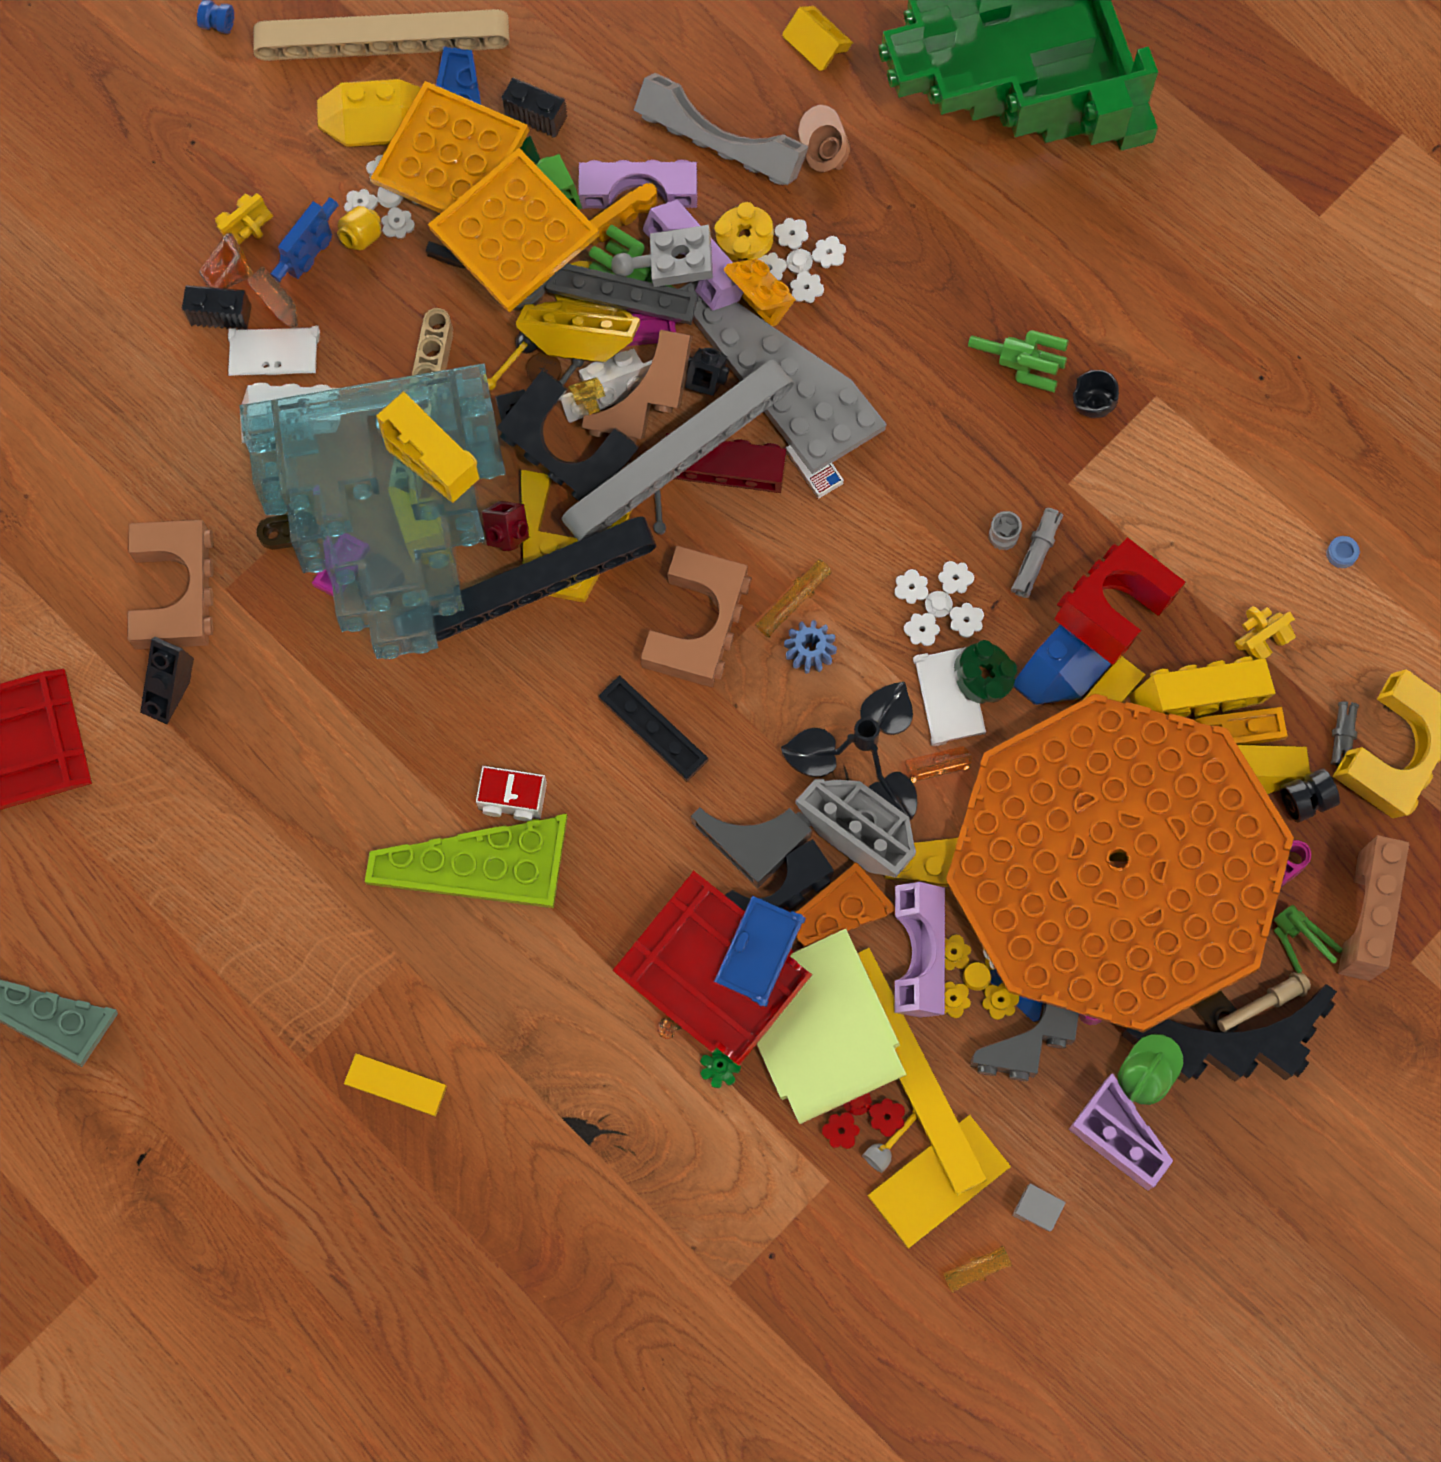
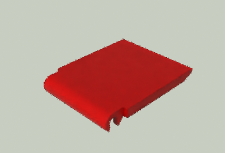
(39, 739)
(680, 959)

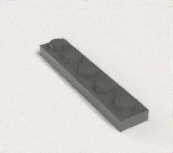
(624, 293)

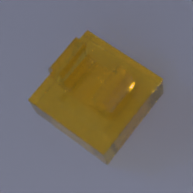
(587, 394)

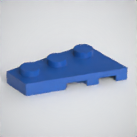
(458, 73)

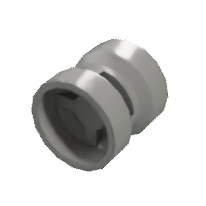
(1008, 525)

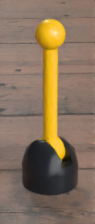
(523, 345)

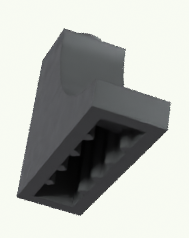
(756, 848)

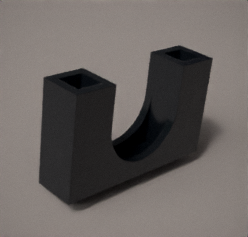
(525, 428)

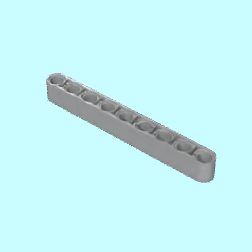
(678, 451)

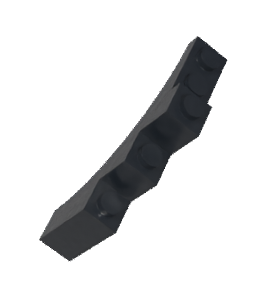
(1234, 1052)

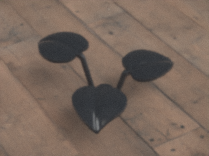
(886, 710)

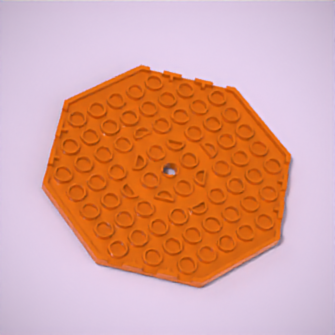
(1136, 937)

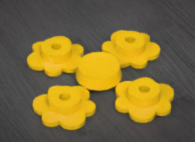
(975, 977)

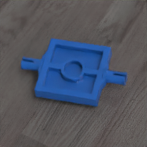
(305, 240)

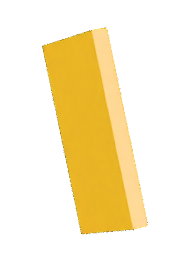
(921, 1192)

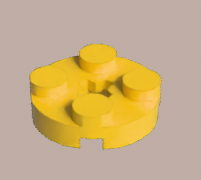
(739, 219)

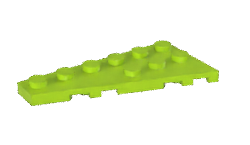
(489, 864)

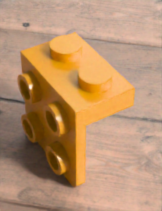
(761, 289)

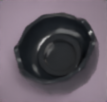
(1096, 394)

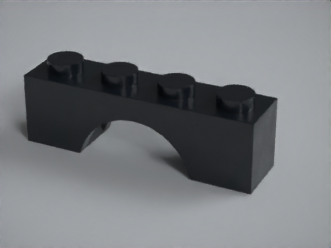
(805, 871)

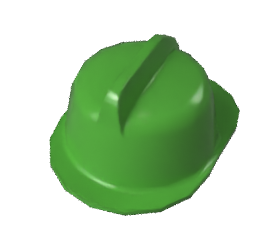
(1150, 1069)

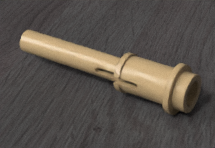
(1296, 985)

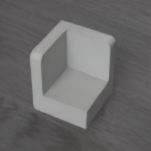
(1038, 1207)

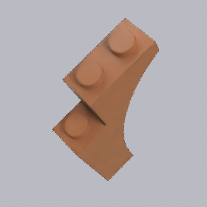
(660, 386)

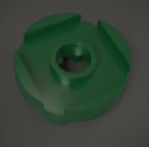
(996, 661)

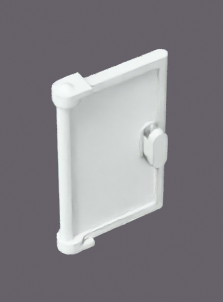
(289, 347)
(947, 708)

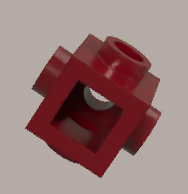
(505, 525)

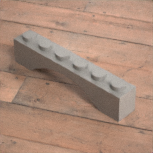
(667, 103)

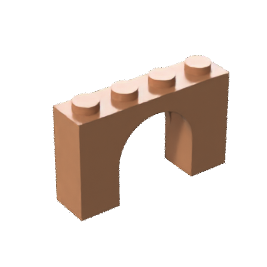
(188, 620)
(700, 658)
(1382, 872)

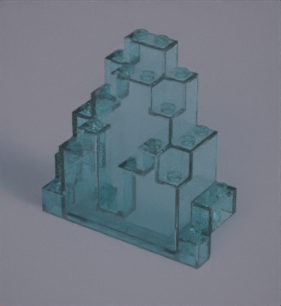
(367, 513)

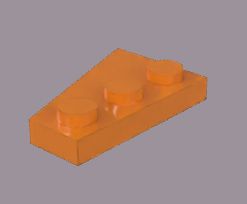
(843, 904)

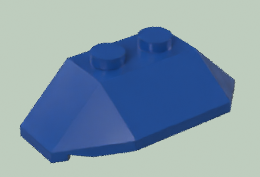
(1060, 669)

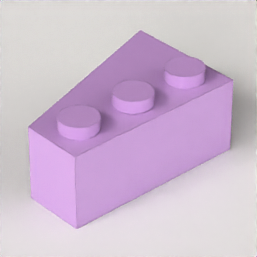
(1121, 1135)

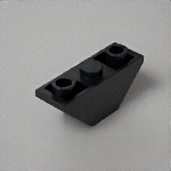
(165, 680)

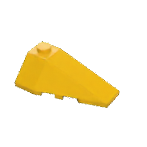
(1276, 764)

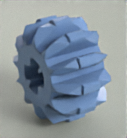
(812, 635)

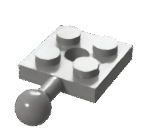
(662, 260)

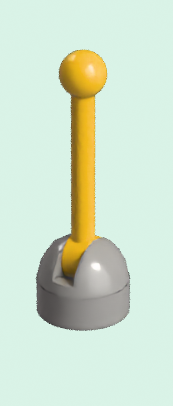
(879, 1154)

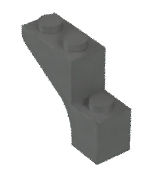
(1021, 1053)

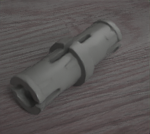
(1344, 731)

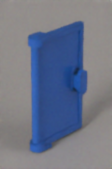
(764, 952)

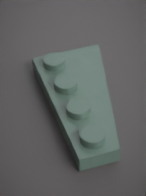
(54, 1021)

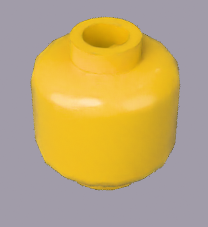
(359, 228)

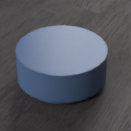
(1343, 552)

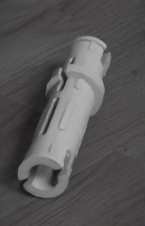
(1040, 544)

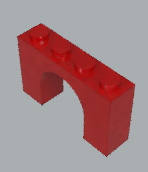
(1124, 569)

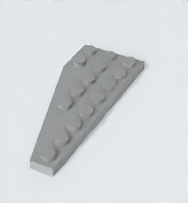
(824, 409)

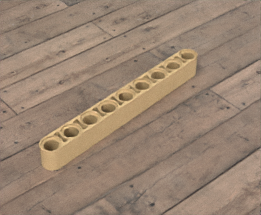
(380, 34)

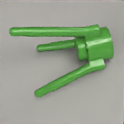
(1294, 922)

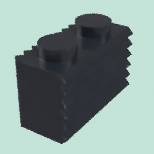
(534, 107)
(216, 307)

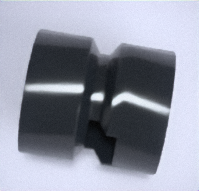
(1314, 793)

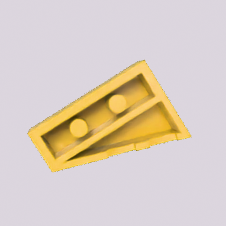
(426, 448)

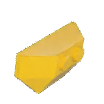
(365, 111)
(578, 329)

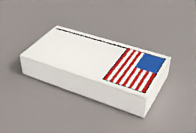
(822, 481)

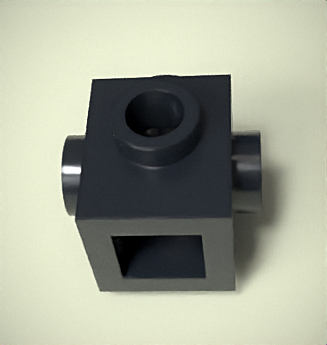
(707, 371)

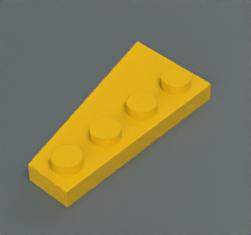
(930, 863)

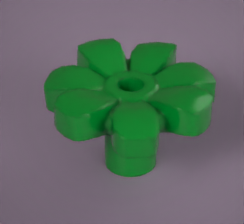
(719, 1074)

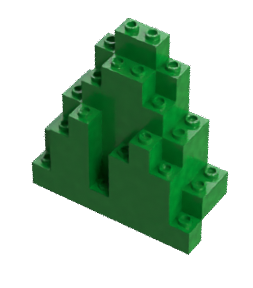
(1030, 62)

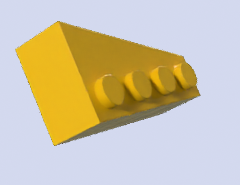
(1206, 688)

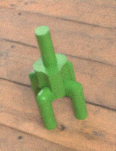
(636, 249)
(1025, 356)

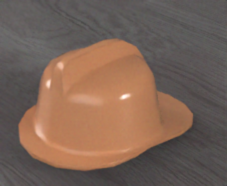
(826, 138)

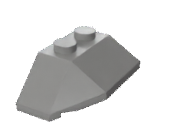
(859, 824)

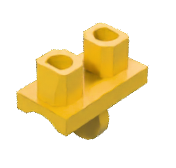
(246, 219)
(1276, 626)

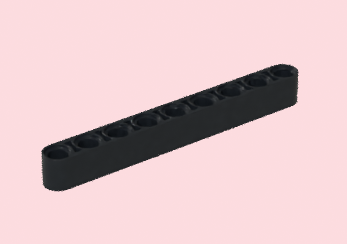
(548, 575)

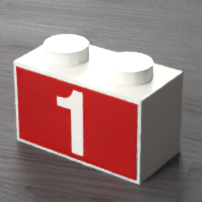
(511, 793)

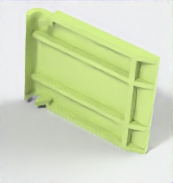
(832, 1034)

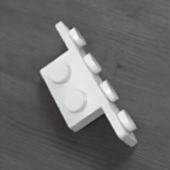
(618, 377)

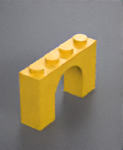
(1389, 788)

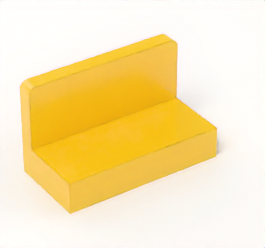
(815, 37)

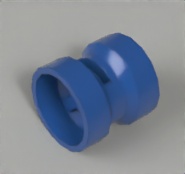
(215, 16)

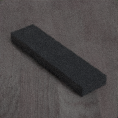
(653, 728)

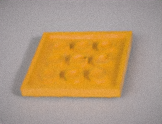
(445, 148)
(514, 229)

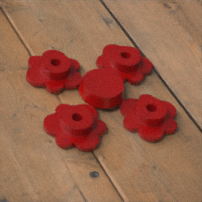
(859, 1107)

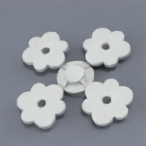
(387, 199)
(801, 260)
(939, 603)

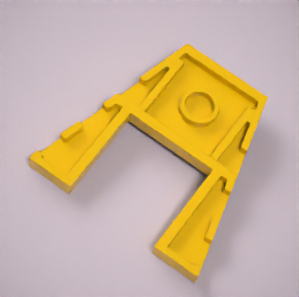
(534, 495)

